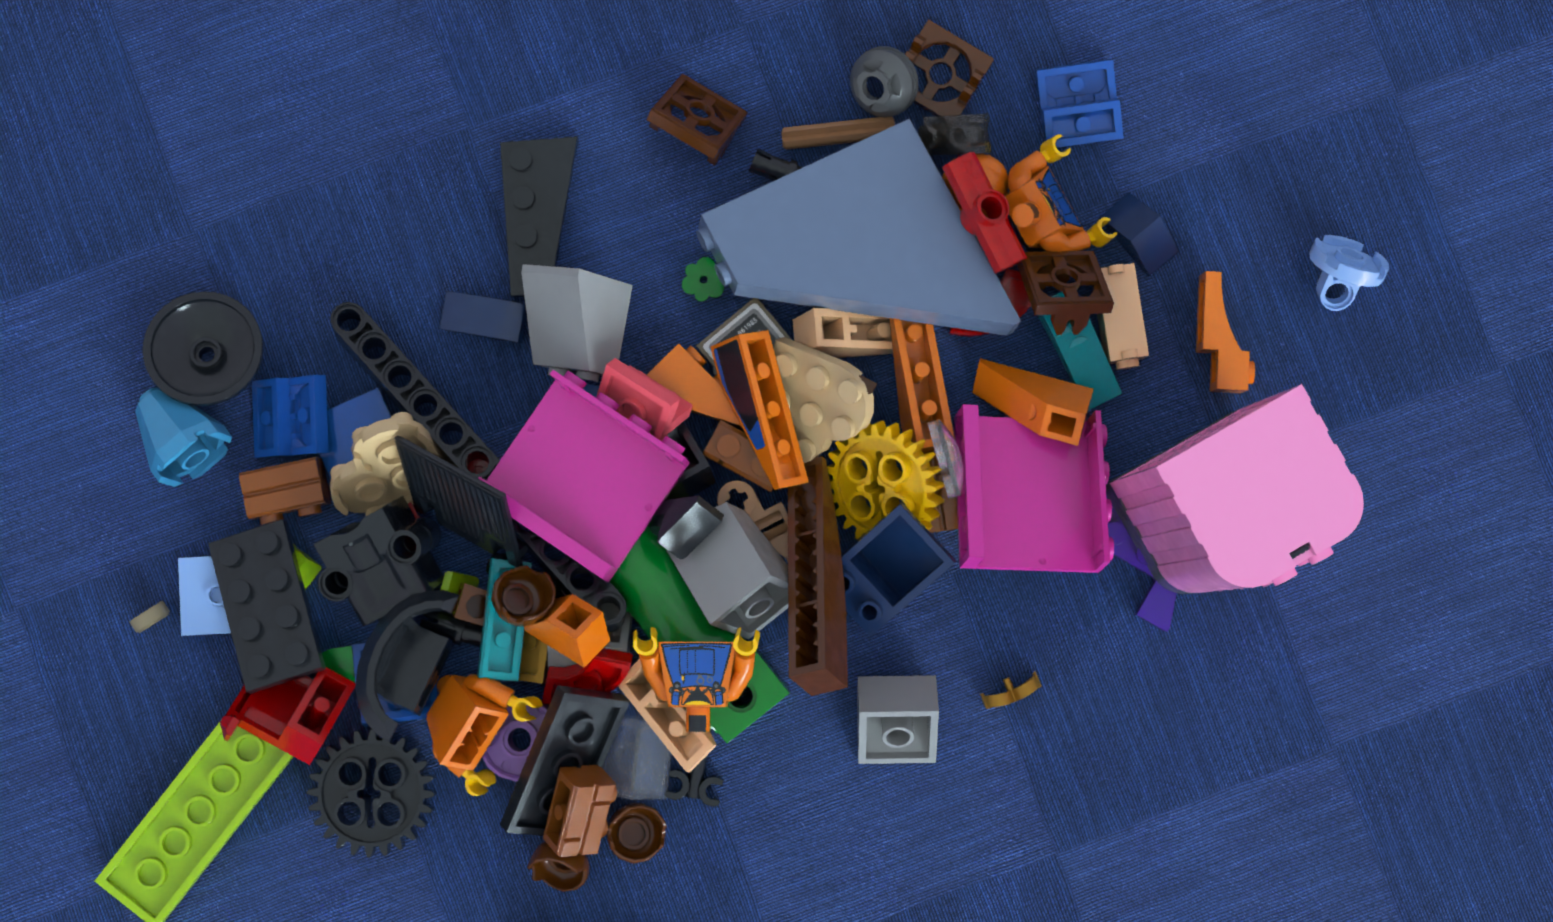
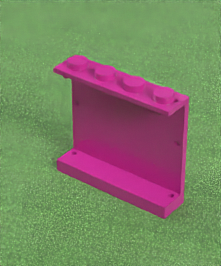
(587, 475)
(1032, 497)

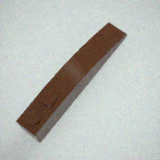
(815, 586)

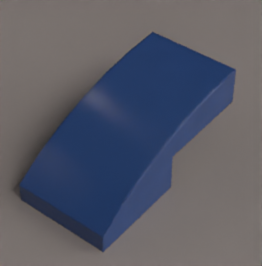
(483, 317)

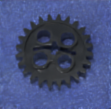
(336, 790)

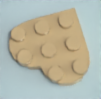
(822, 395)
(376, 468)

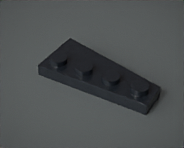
(535, 201)

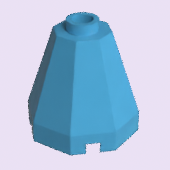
(178, 437)

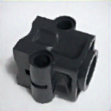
(380, 560)

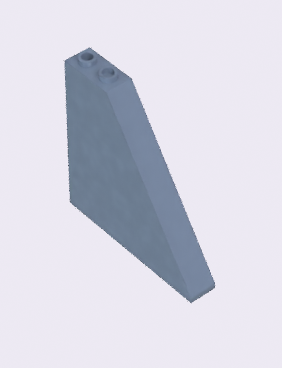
(861, 237)

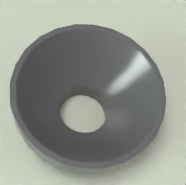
(896, 75)

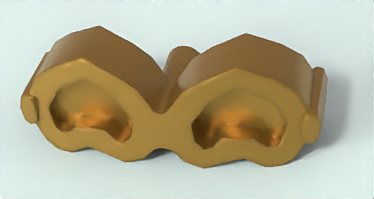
(1012, 694)

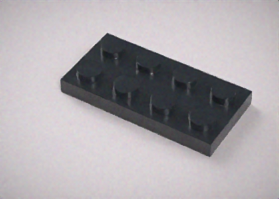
(266, 606)
(573, 733)

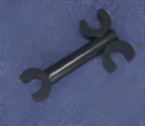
(694, 784)

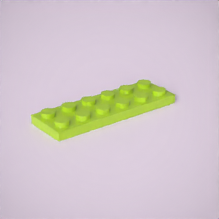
(191, 822)

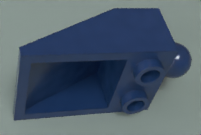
(890, 568)

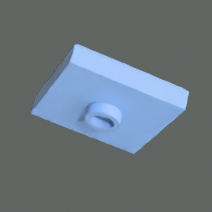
(200, 598)

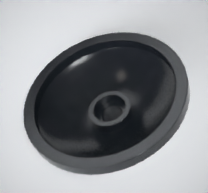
(189, 329)

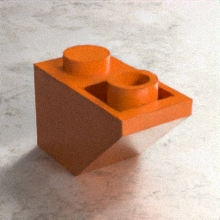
(572, 629)

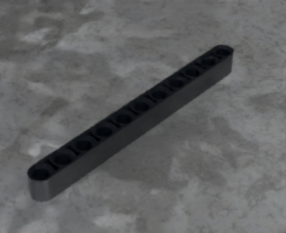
(469, 448)

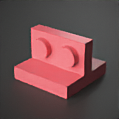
(644, 398)

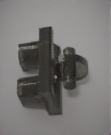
(956, 134)

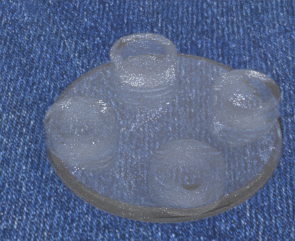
(948, 457)

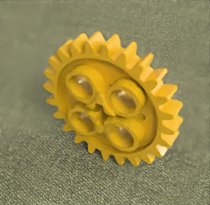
(883, 481)

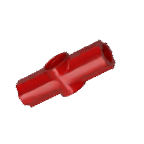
(974, 193)

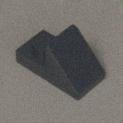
(684, 524)

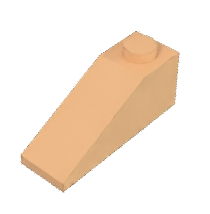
(843, 333)
(666, 721)

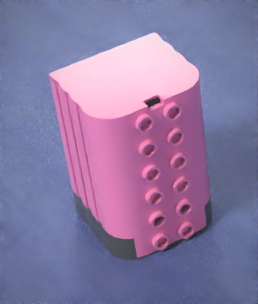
(1241, 499)

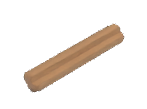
(833, 132)

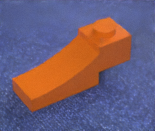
(1229, 364)

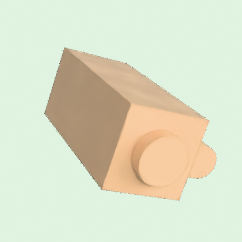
(1123, 329)

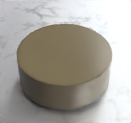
(150, 617)

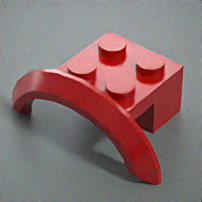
(292, 714)

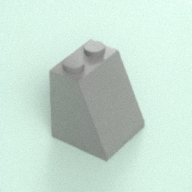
(574, 319)
(736, 575)

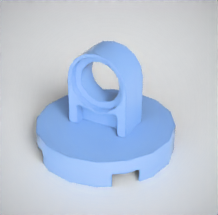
(1345, 264)

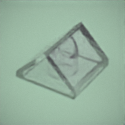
(638, 761)

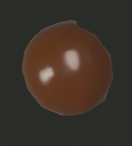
(523, 596)
(636, 832)
(557, 871)

